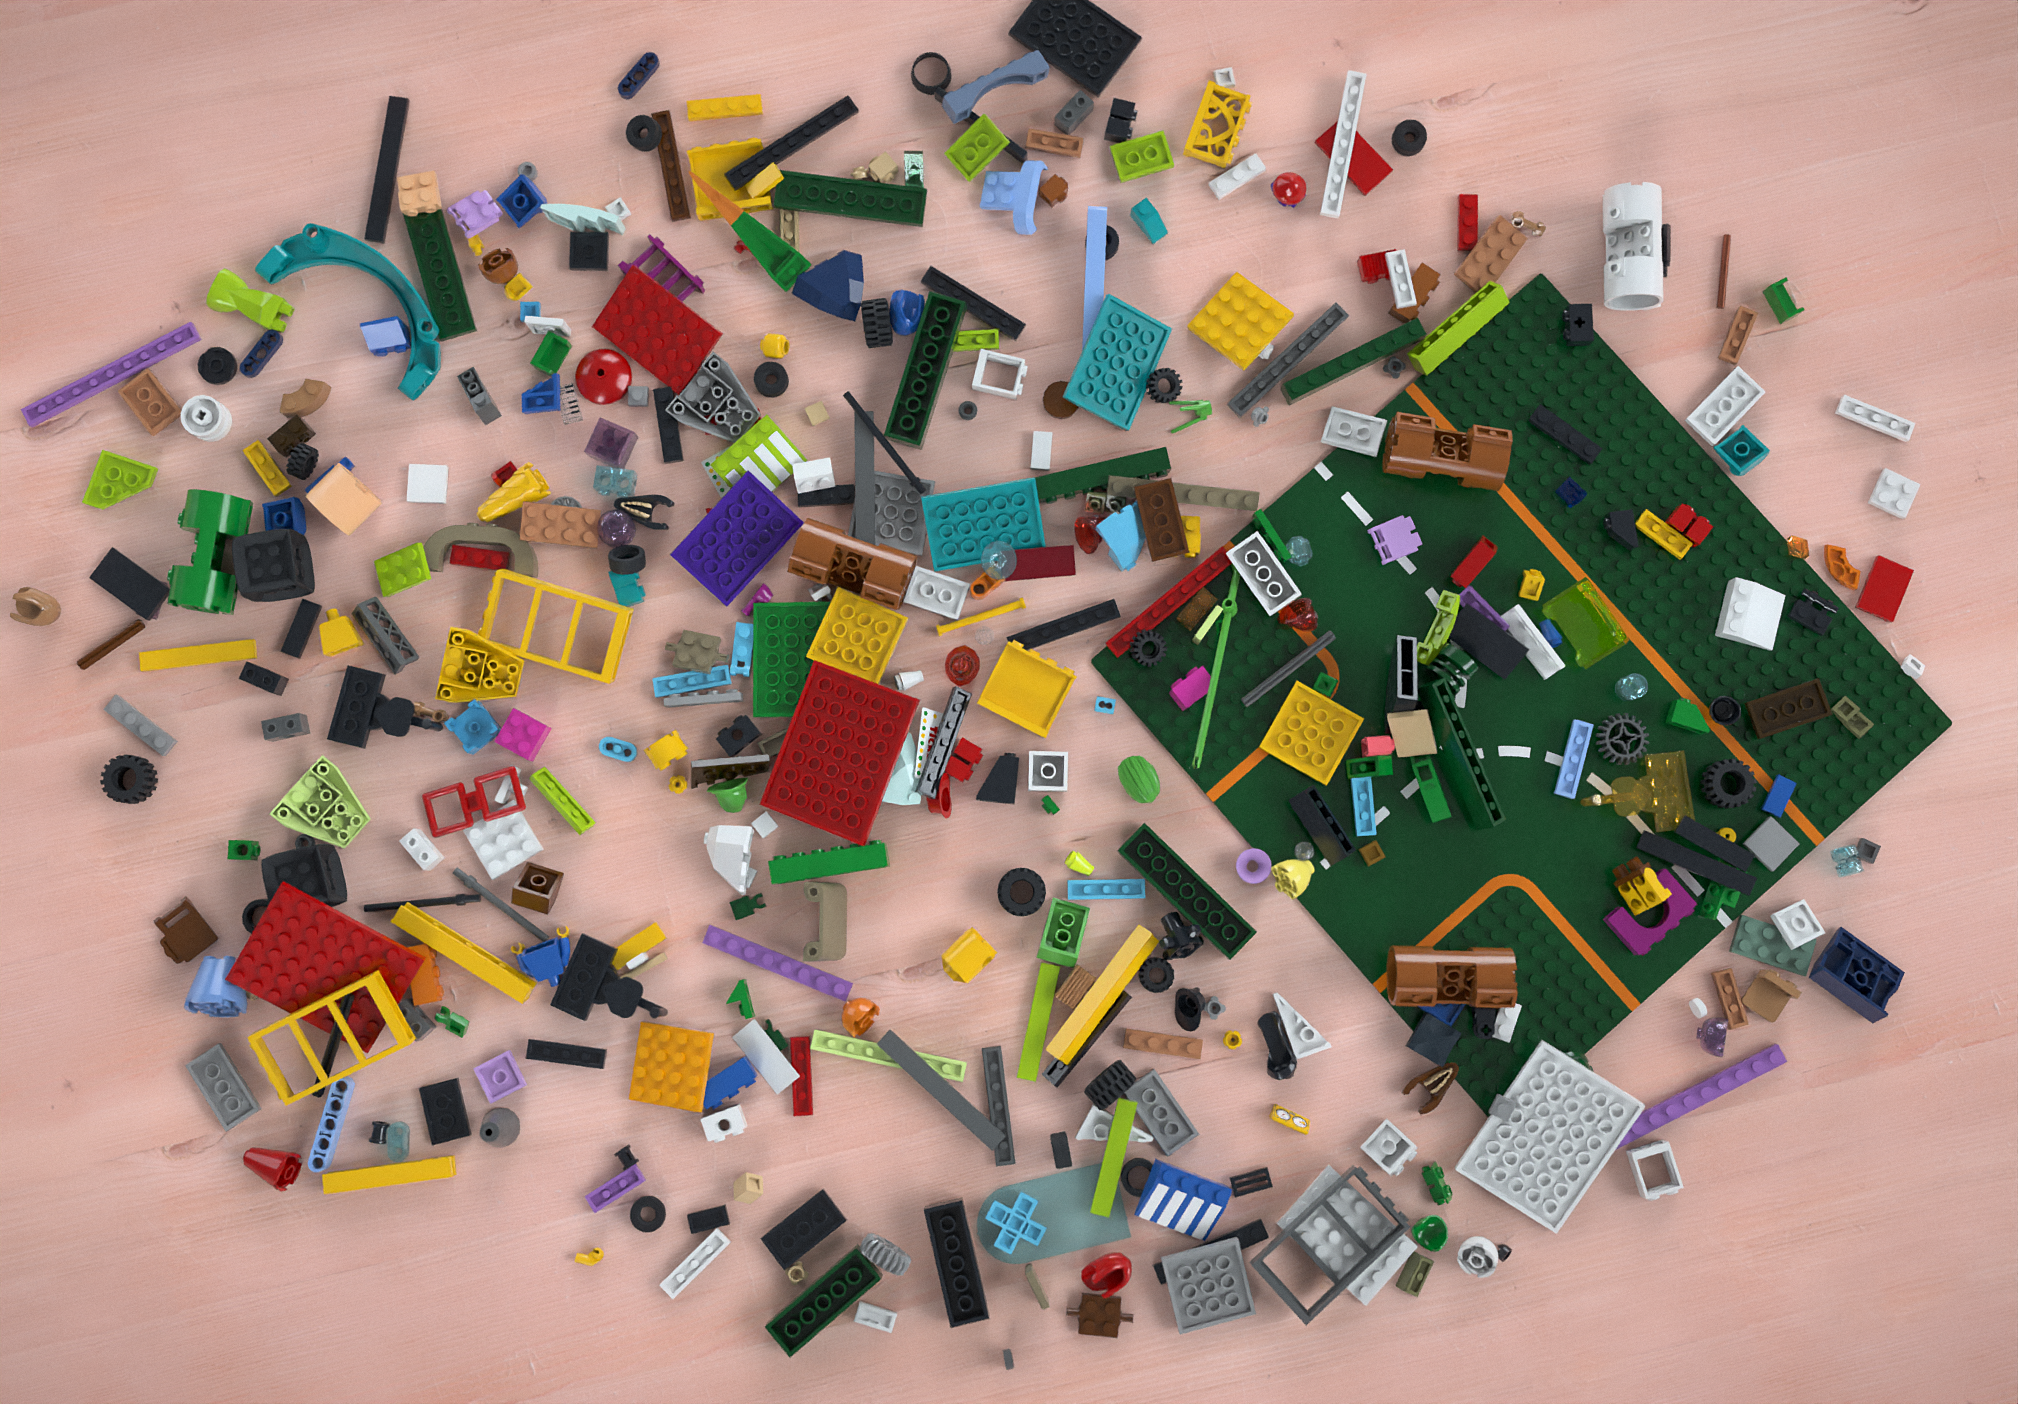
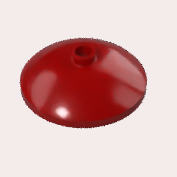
(608, 387)

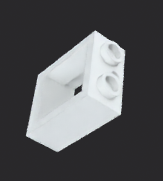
(1004, 359)
(1648, 1150)

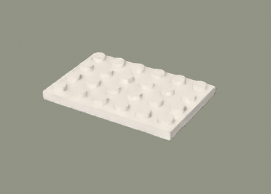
(1336, 1246)

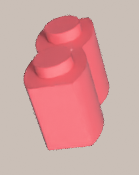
(1377, 746)

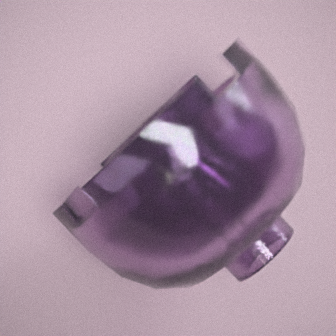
(616, 528)
(1713, 1036)

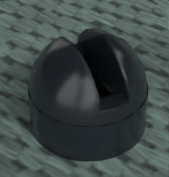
(1504, 1252)

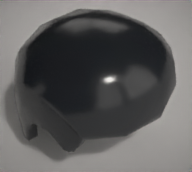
(1724, 710)

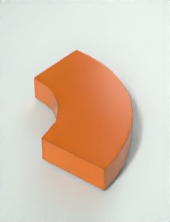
(1840, 568)

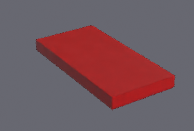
(1366, 165)

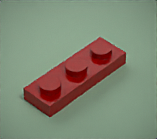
(1467, 222)
(479, 558)

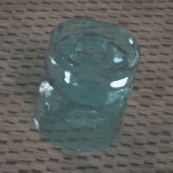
(1631, 687)
(1846, 860)

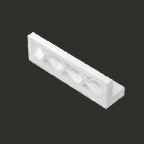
(1540, 652)

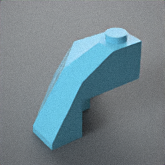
(1124, 536)

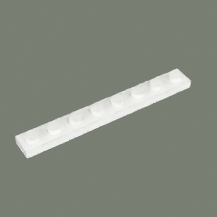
(1343, 144)

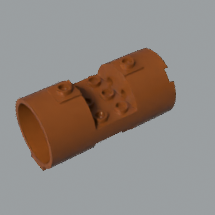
(1474, 457)
(832, 557)
(1451, 977)

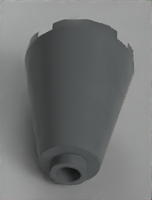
(500, 1127)

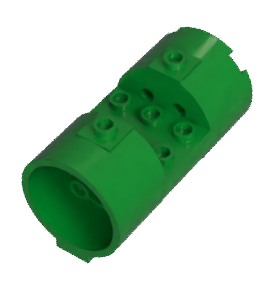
(213, 519)

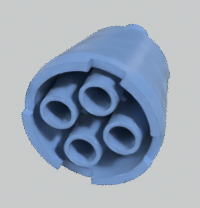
(213, 993)

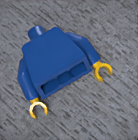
(545, 959)

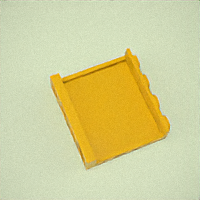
(712, 164)
(1027, 688)

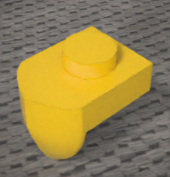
(517, 287)

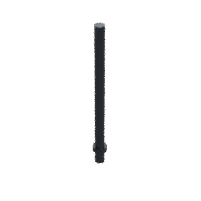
(915, 481)

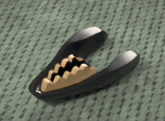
(641, 509)

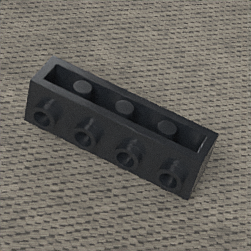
(1322, 825)

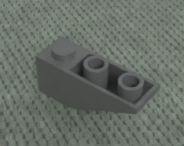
(479, 396)

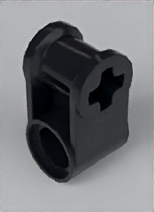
(1483, 1018)

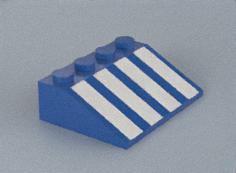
(1182, 1200)

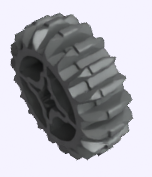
(1623, 746)

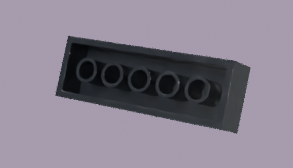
(956, 1262)

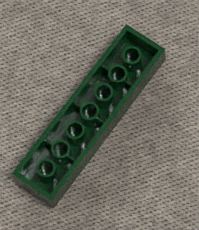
(925, 370)
(1186, 891)

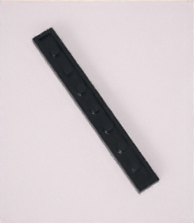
(792, 142)
(387, 169)

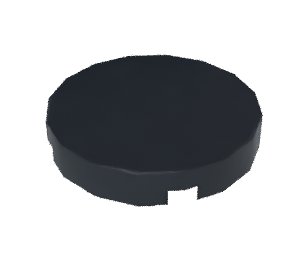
(217, 366)

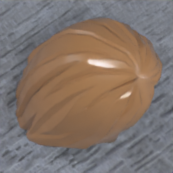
(35, 607)

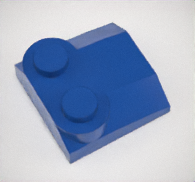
(522, 200)
(285, 514)

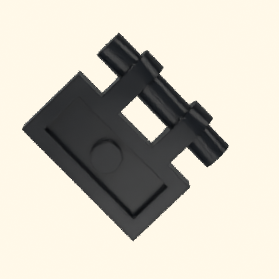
(1810, 617)

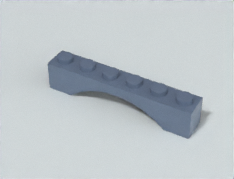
(1026, 70)

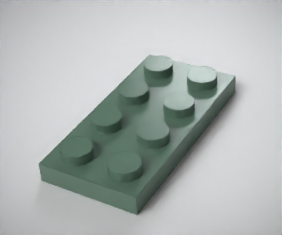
(1766, 944)

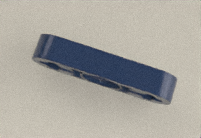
(638, 68)
(257, 368)

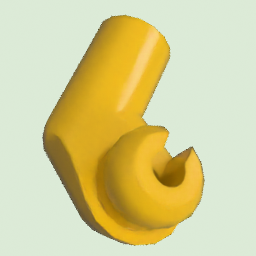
(590, 1259)

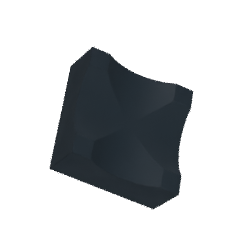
(1433, 1039)

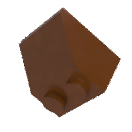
(537, 888)

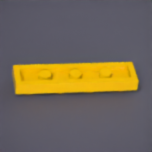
(724, 107)

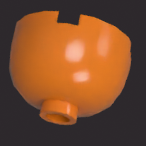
(858, 1015)

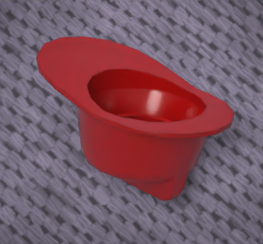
(942, 801)

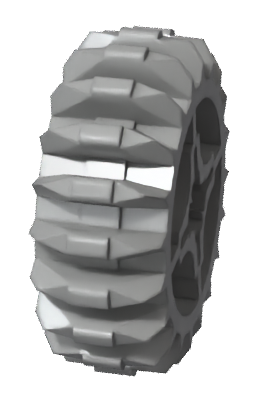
(885, 1254)

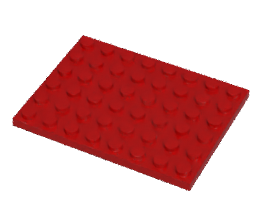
(839, 752)
(313, 950)

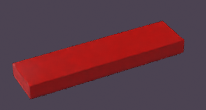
(802, 1086)

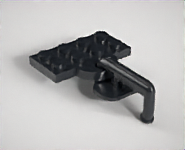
(365, 709)
(593, 981)

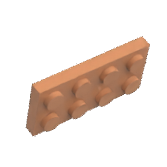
(1491, 254)
(559, 525)

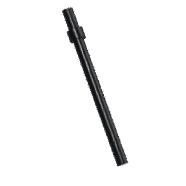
(459, 900)

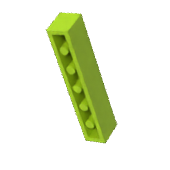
(1458, 328)

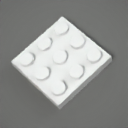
(503, 842)

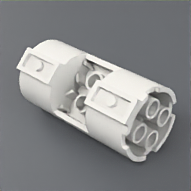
(1633, 247)

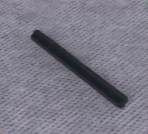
(334, 1041)

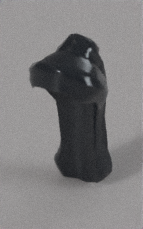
(1281, 1060)

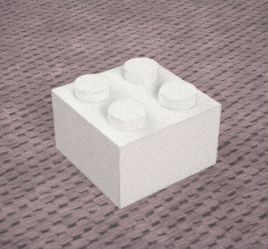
(1048, 771)

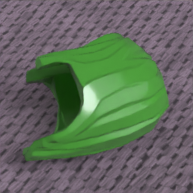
(1139, 779)

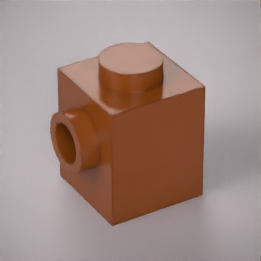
(1054, 190)

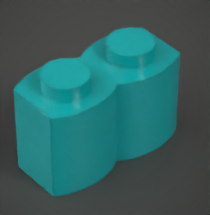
(627, 589)

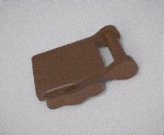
(188, 935)

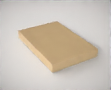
(1412, 733)

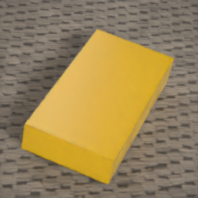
(764, 181)

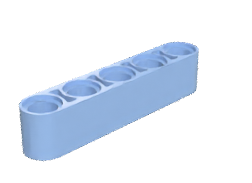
(324, 1130)

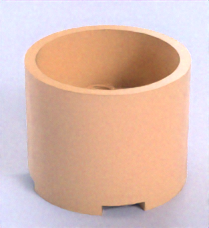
(343, 499)

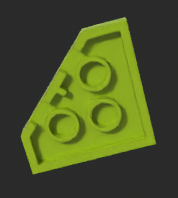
(117, 479)

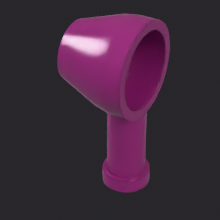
(763, 595)

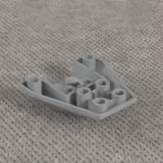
(715, 393)

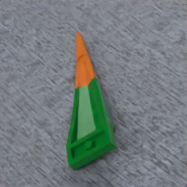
(772, 252)

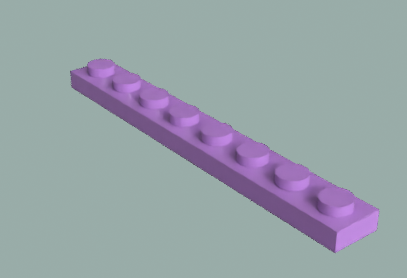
(777, 963)

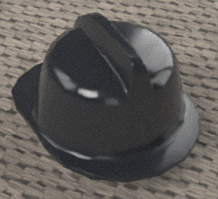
(1188, 1008)

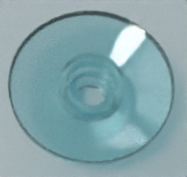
(1006, 560)

